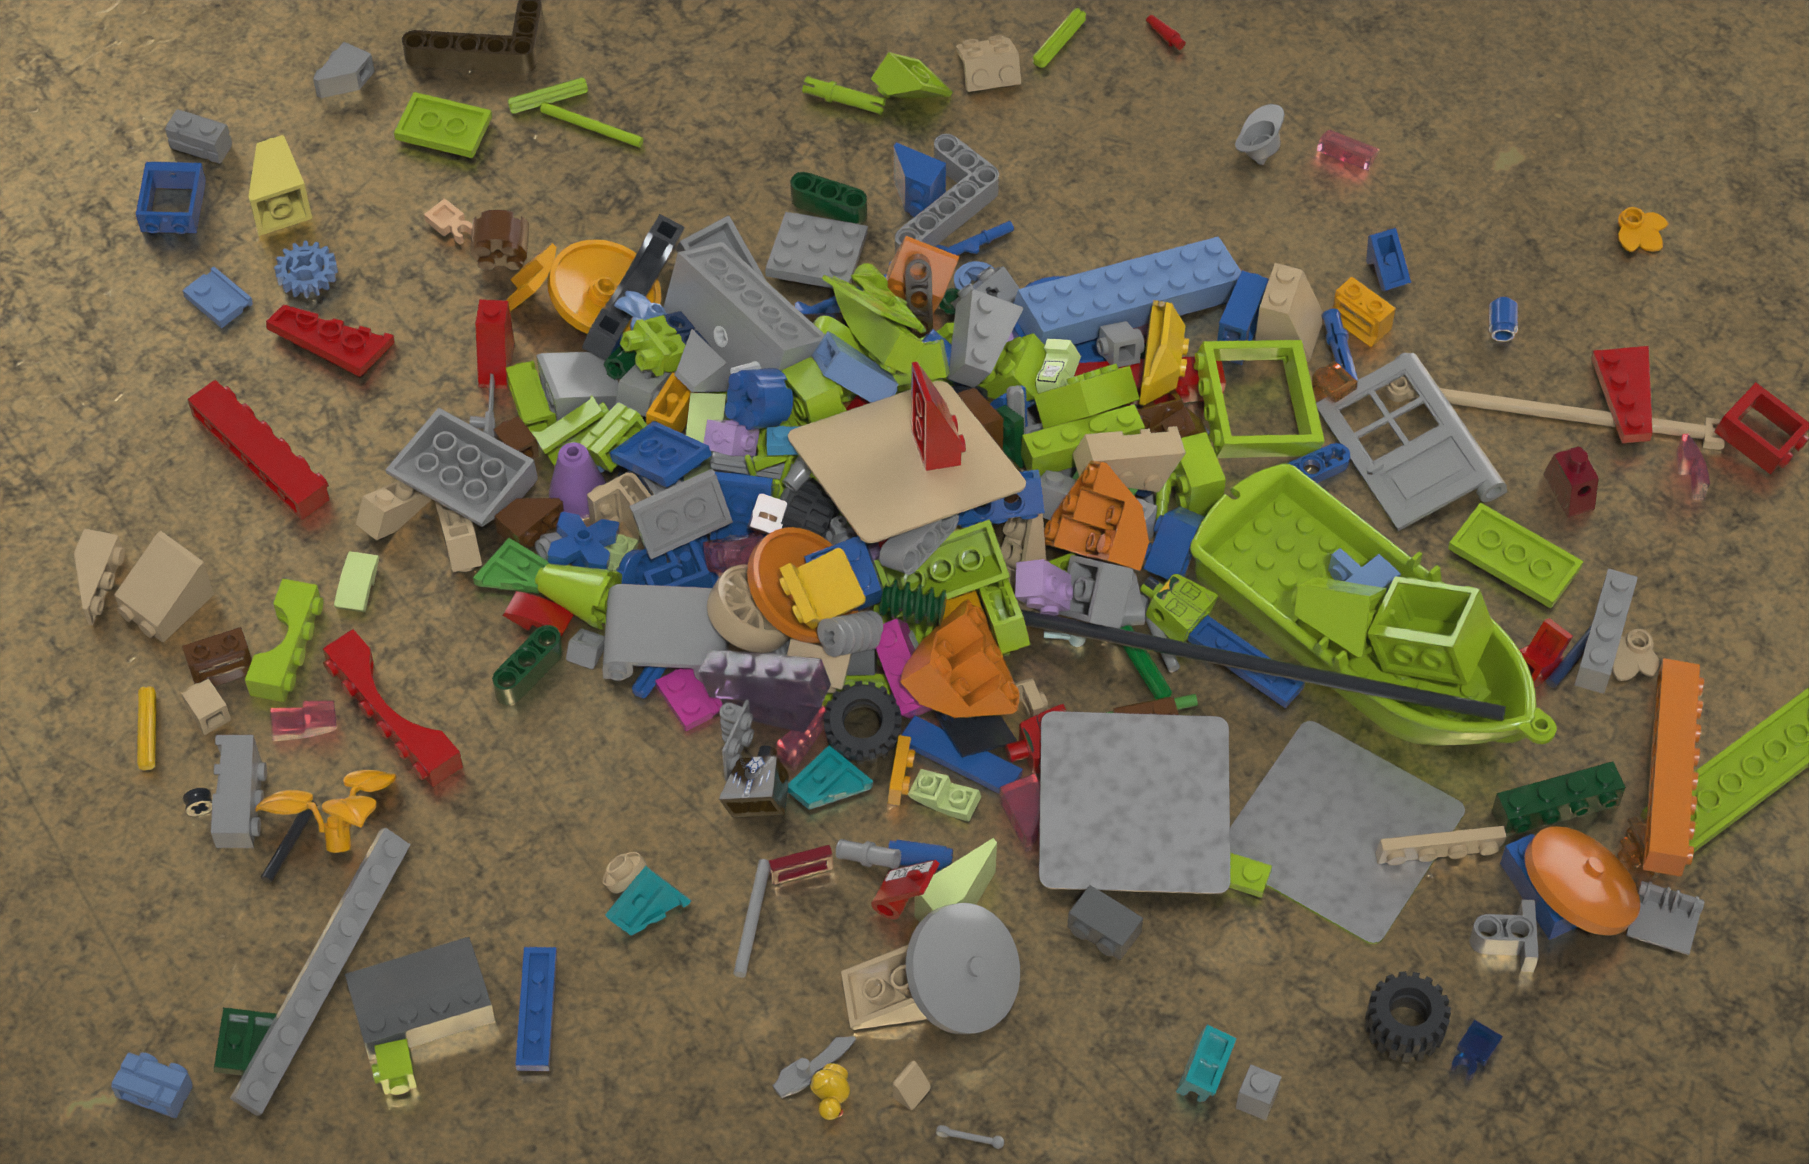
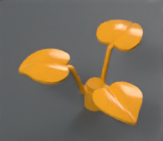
(343, 811)

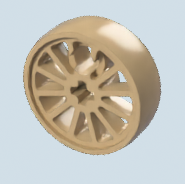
(737, 615)

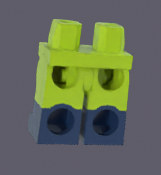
(659, 342)

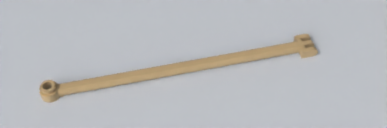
(1704, 432)

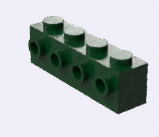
(1558, 799)

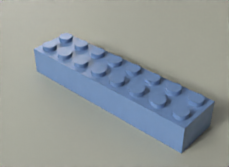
(1078, 304)

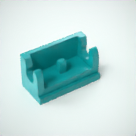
(1206, 1063)

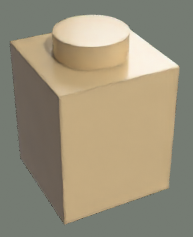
(206, 706)

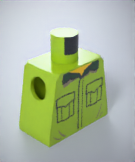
(1177, 605)

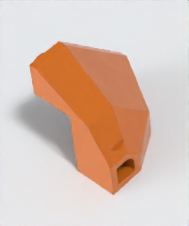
(1100, 520)
(961, 668)

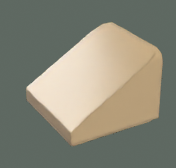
(910, 1086)

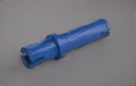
(1338, 339)

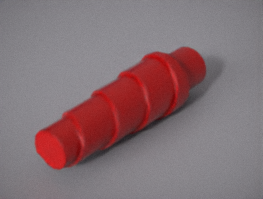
(1169, 35)

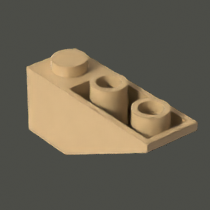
(389, 509)
(96, 563)

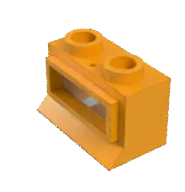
(1363, 311)

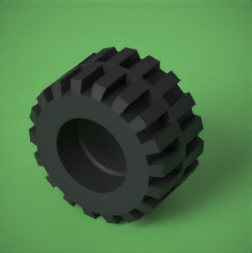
(811, 509)
(856, 697)
(1414, 994)

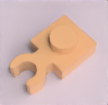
(446, 219)

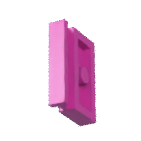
(687, 698)

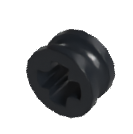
(197, 801)

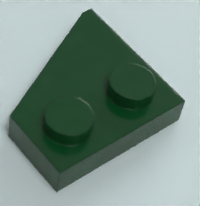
(239, 1039)

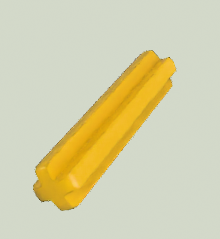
(146, 728)

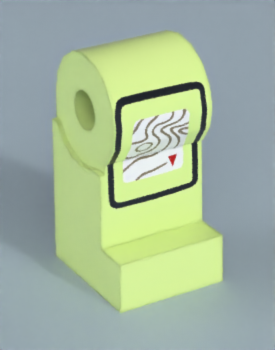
(1058, 365)

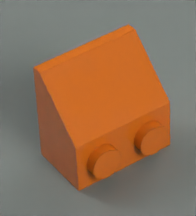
(941, 264)

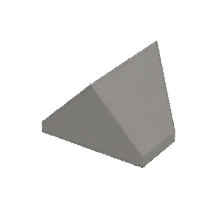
(702, 367)

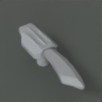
(488, 422)
(799, 1074)

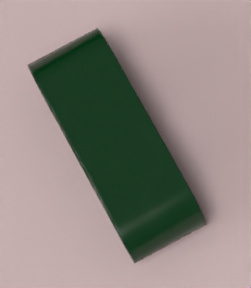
(828, 198)
(530, 652)

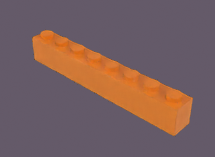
(1673, 767)

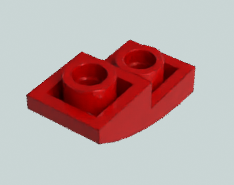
(533, 610)

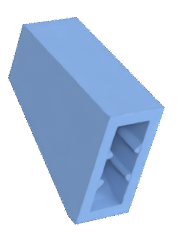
(853, 369)

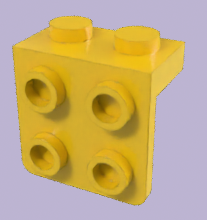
(822, 588)

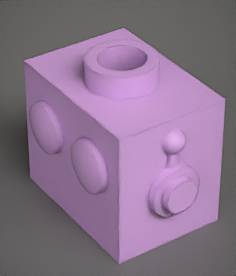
(730, 438)

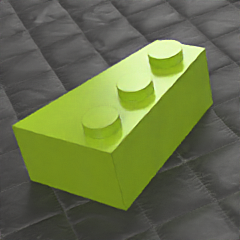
(1087, 395)

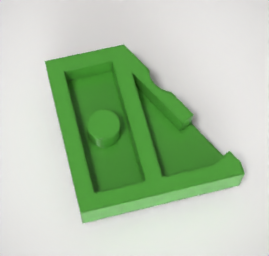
(511, 569)

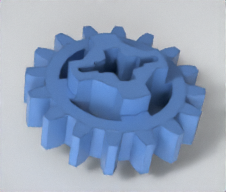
(306, 269)

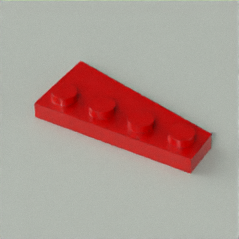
(330, 339)
(1627, 389)

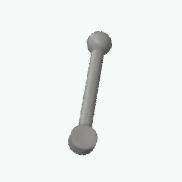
(997, 1142)

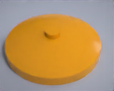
(587, 277)

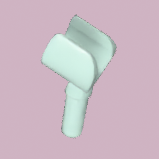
(1076, 641)

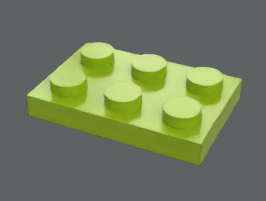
(443, 124)

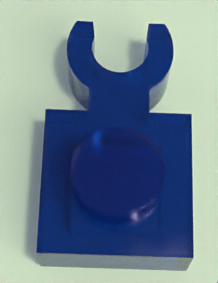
(1476, 1046)

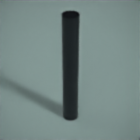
(286, 845)

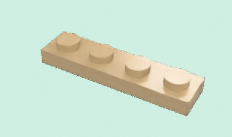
(1430, 846)

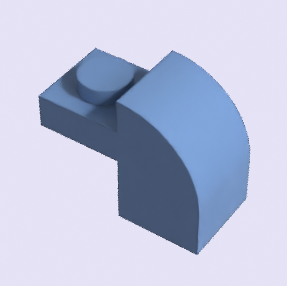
(1375, 573)

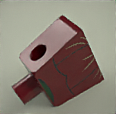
(1573, 481)

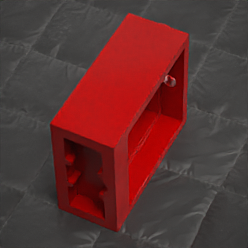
(1752, 444)

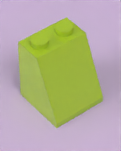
(1339, 610)

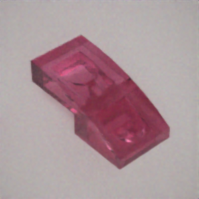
(1692, 463)
(304, 722)

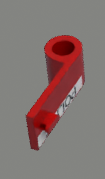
(900, 886)

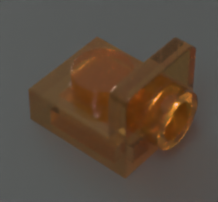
(1333, 382)

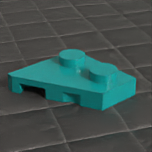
(828, 780)
(645, 902)

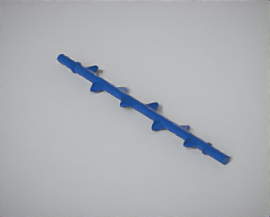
(969, 245)

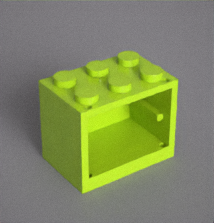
(1431, 630)

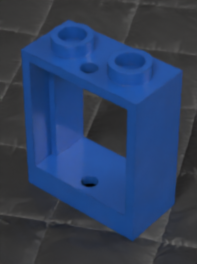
(160, 176)
(1242, 309)

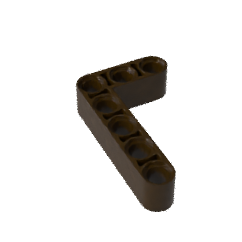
(481, 51)
(913, 284)

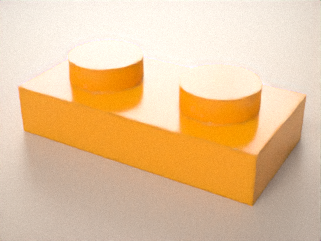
(899, 782)

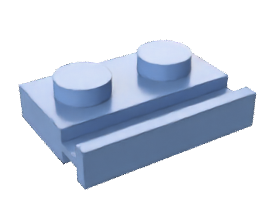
(217, 297)

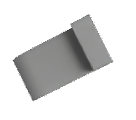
(1503, 940)

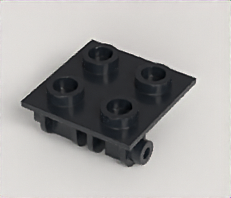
(976, 733)

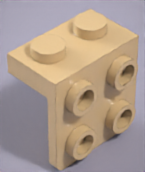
(989, 63)

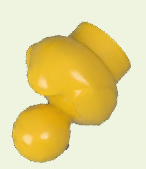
(832, 1089)

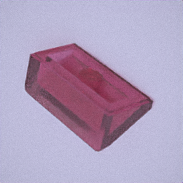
(1347, 149)

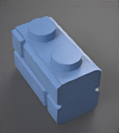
(152, 1084)

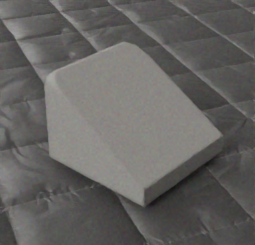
(585, 648)

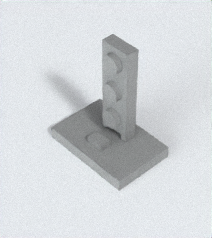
(679, 512)

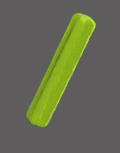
(1059, 38)
(548, 95)

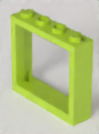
(1301, 392)

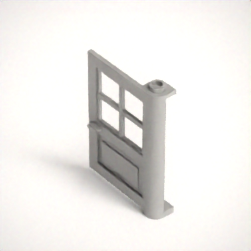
(1422, 471)

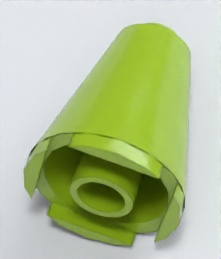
(579, 590)

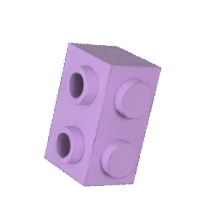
(1043, 586)

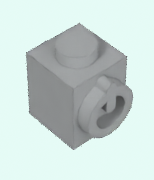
(1120, 344)

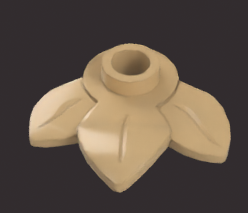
(1632, 659)

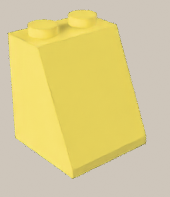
(277, 188)

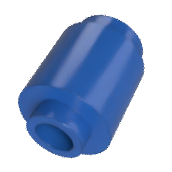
(1503, 319)

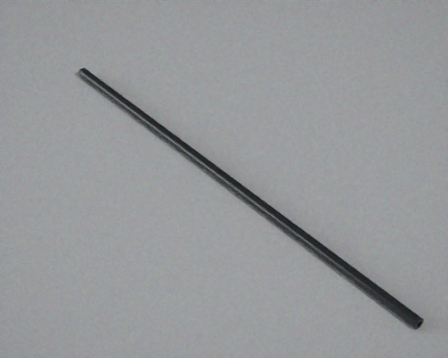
(1264, 665)

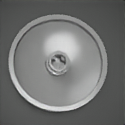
(963, 968)

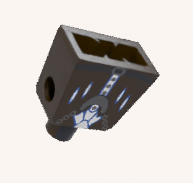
(757, 786)

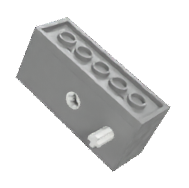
(739, 311)

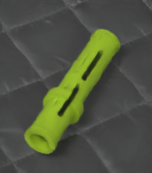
(843, 95)

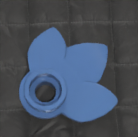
(639, 307)

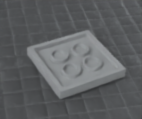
(814, 248)

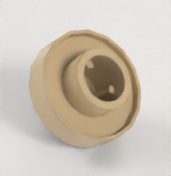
(623, 871)

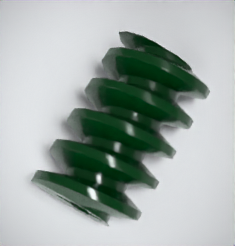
(913, 603)

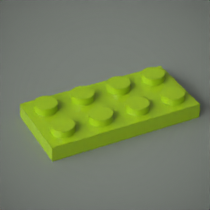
(1515, 555)

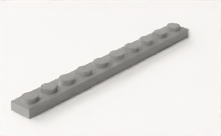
(320, 972)

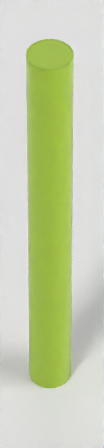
(592, 125)

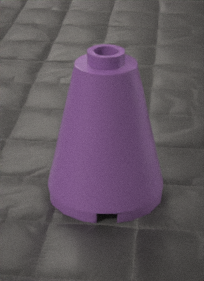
(574, 478)

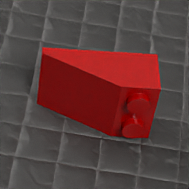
(933, 425)

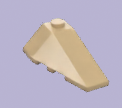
(1022, 543)

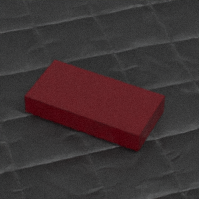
(800, 864)

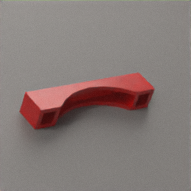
(427, 749)

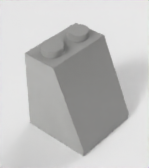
(572, 378)

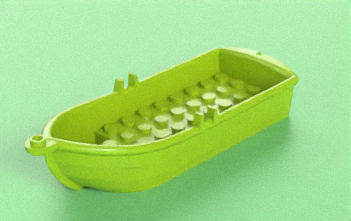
(1285, 534)

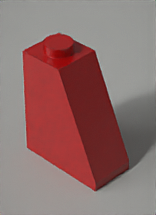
(493, 342)

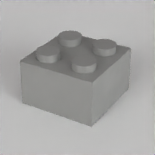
(1098, 591)

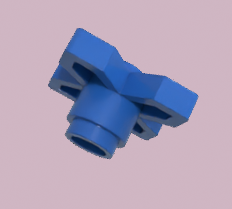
(582, 544)

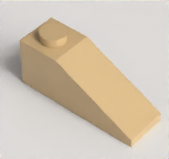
(459, 539)

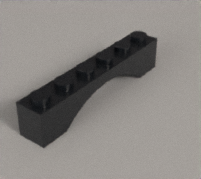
(640, 278)

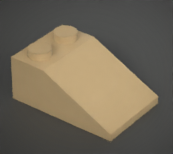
(880, 992)

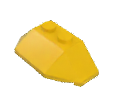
(1163, 352)

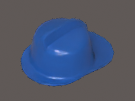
(637, 562)

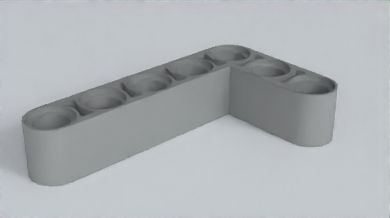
(975, 188)

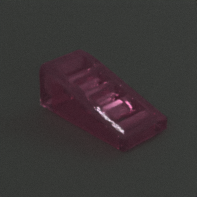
(795, 744)

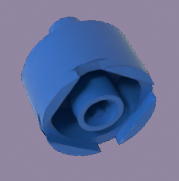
(758, 398)

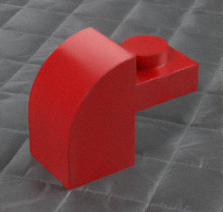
(1545, 650)

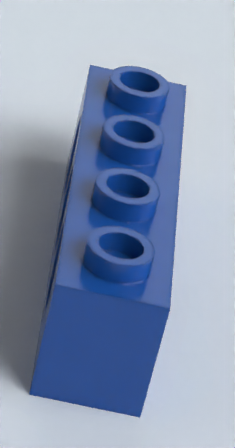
(998, 511)

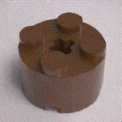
(499, 240)

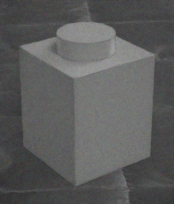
(1258, 1092)

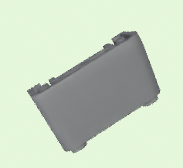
(657, 629)

